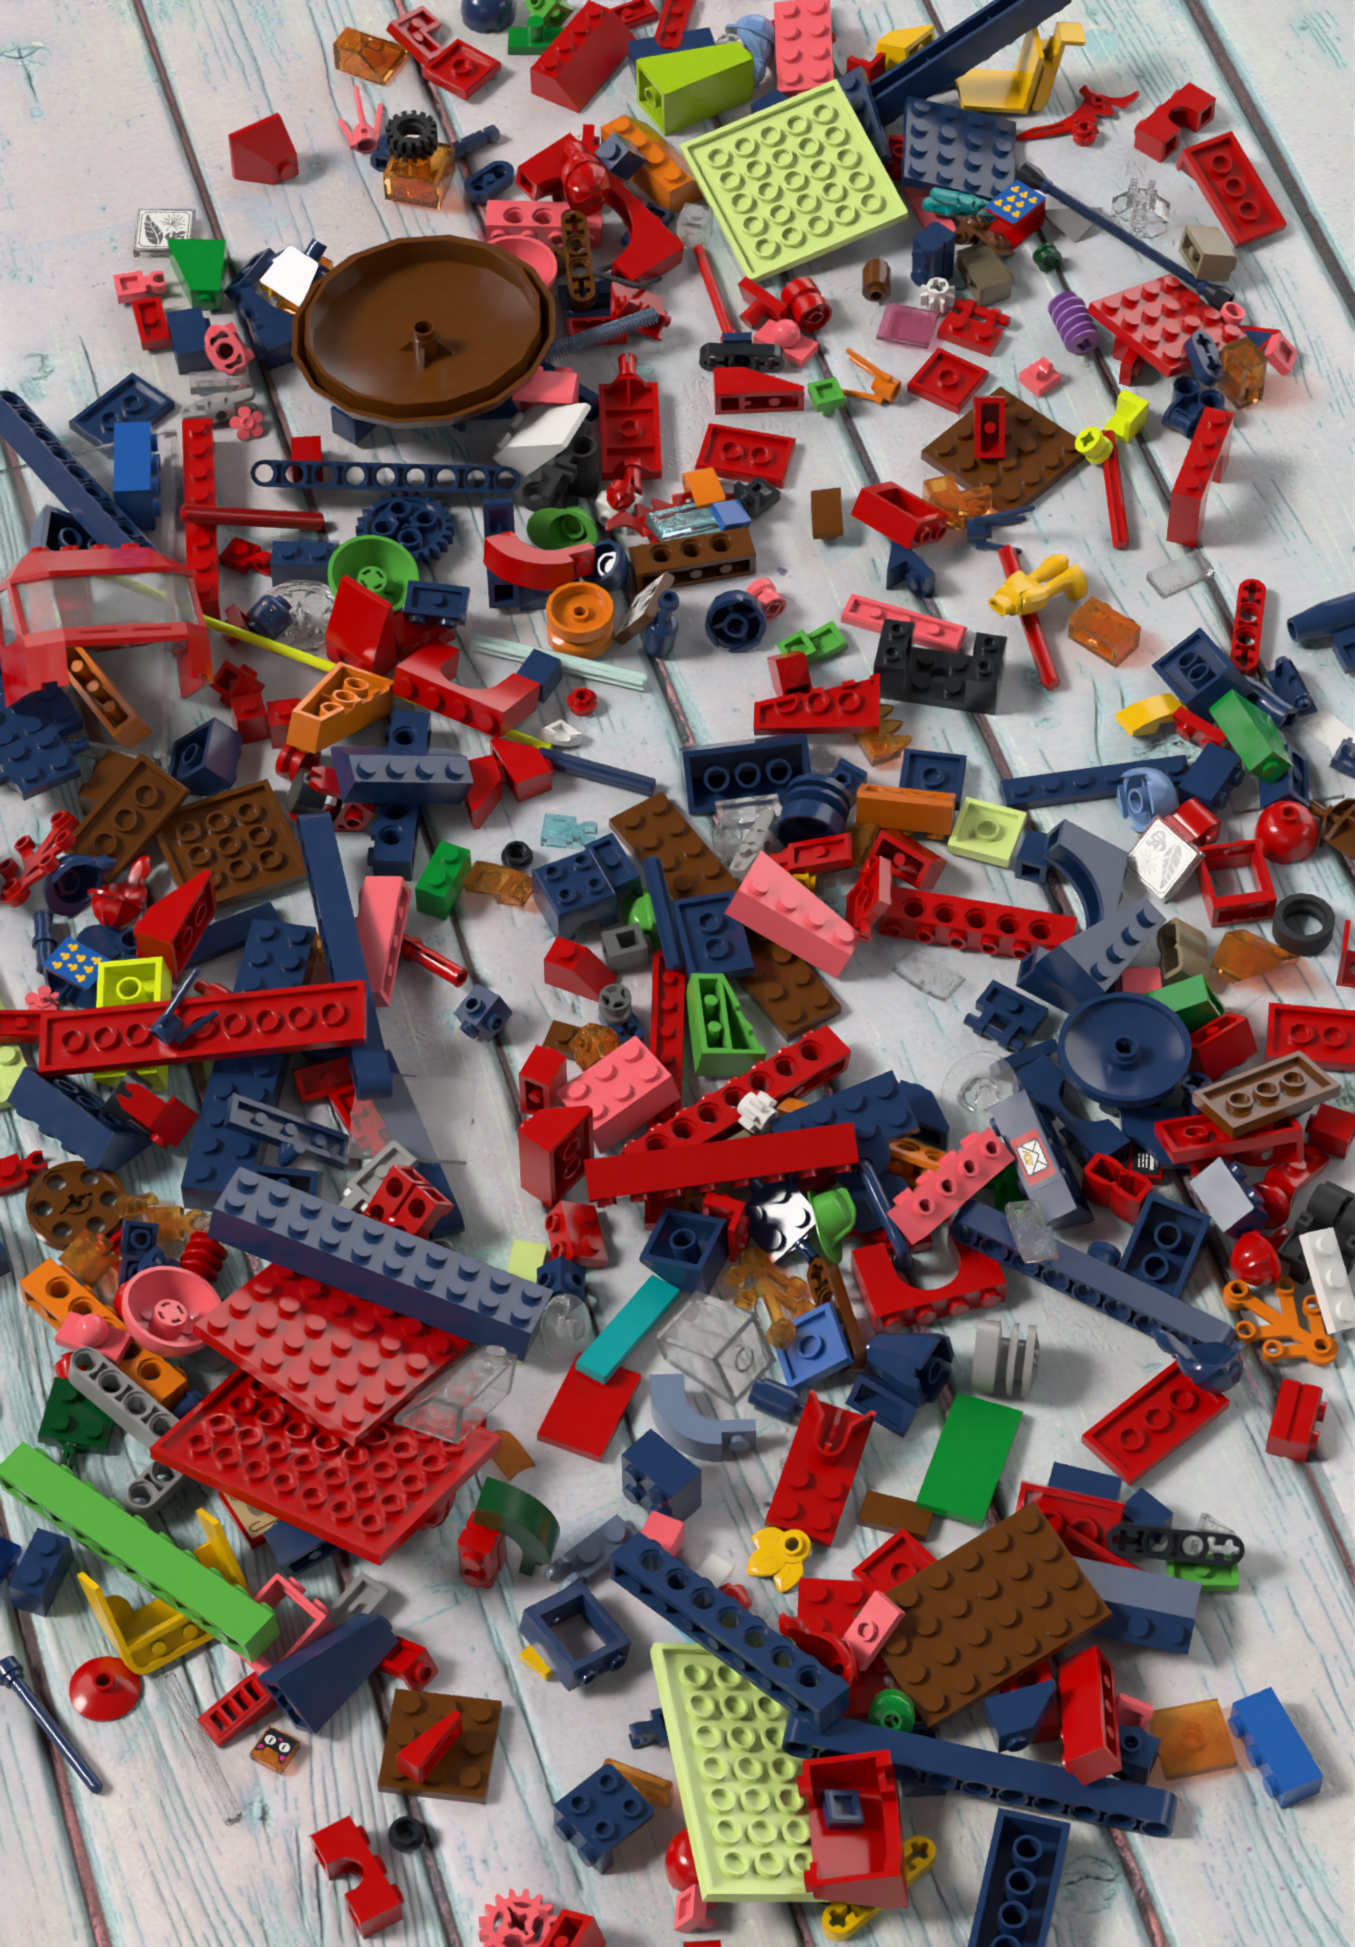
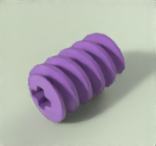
(1074, 323)

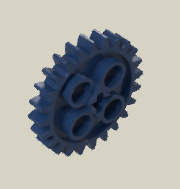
(412, 522)

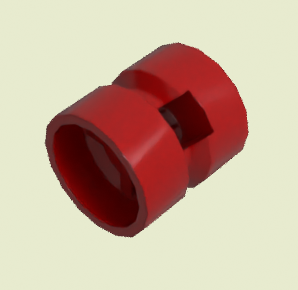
(806, 304)

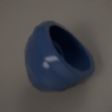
(610, 566)

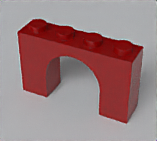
(1202, 465)
(494, 710)
(896, 1305)

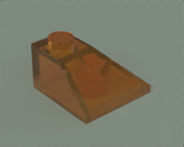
(367, 55)
(1248, 955)

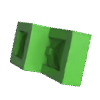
(817, 645)

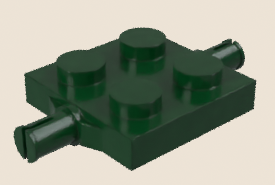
(74, 1422)

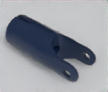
(1282, 712)

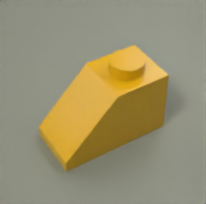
(904, 43)

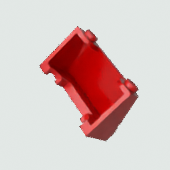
(862, 1863)

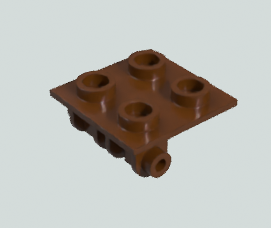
(975, 229)

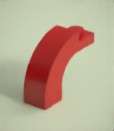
(533, 567)

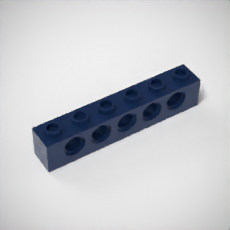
(398, 824)

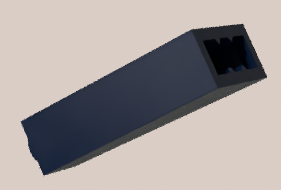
(328, 1670)

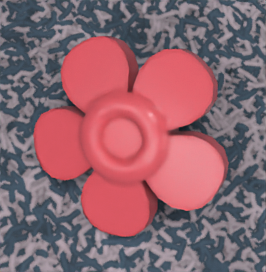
(247, 423)
(44, 1000)

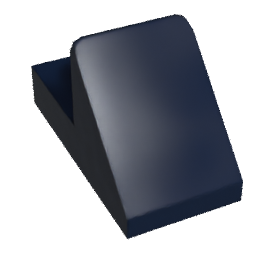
(908, 566)

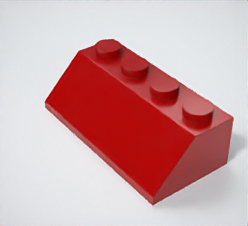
(581, 57)

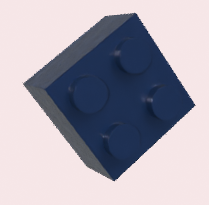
(661, 1478)

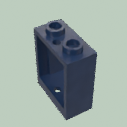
(560, 1607)

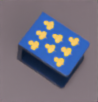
(78, 966)

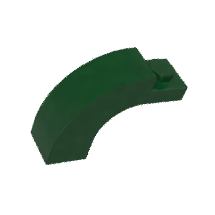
(521, 1519)

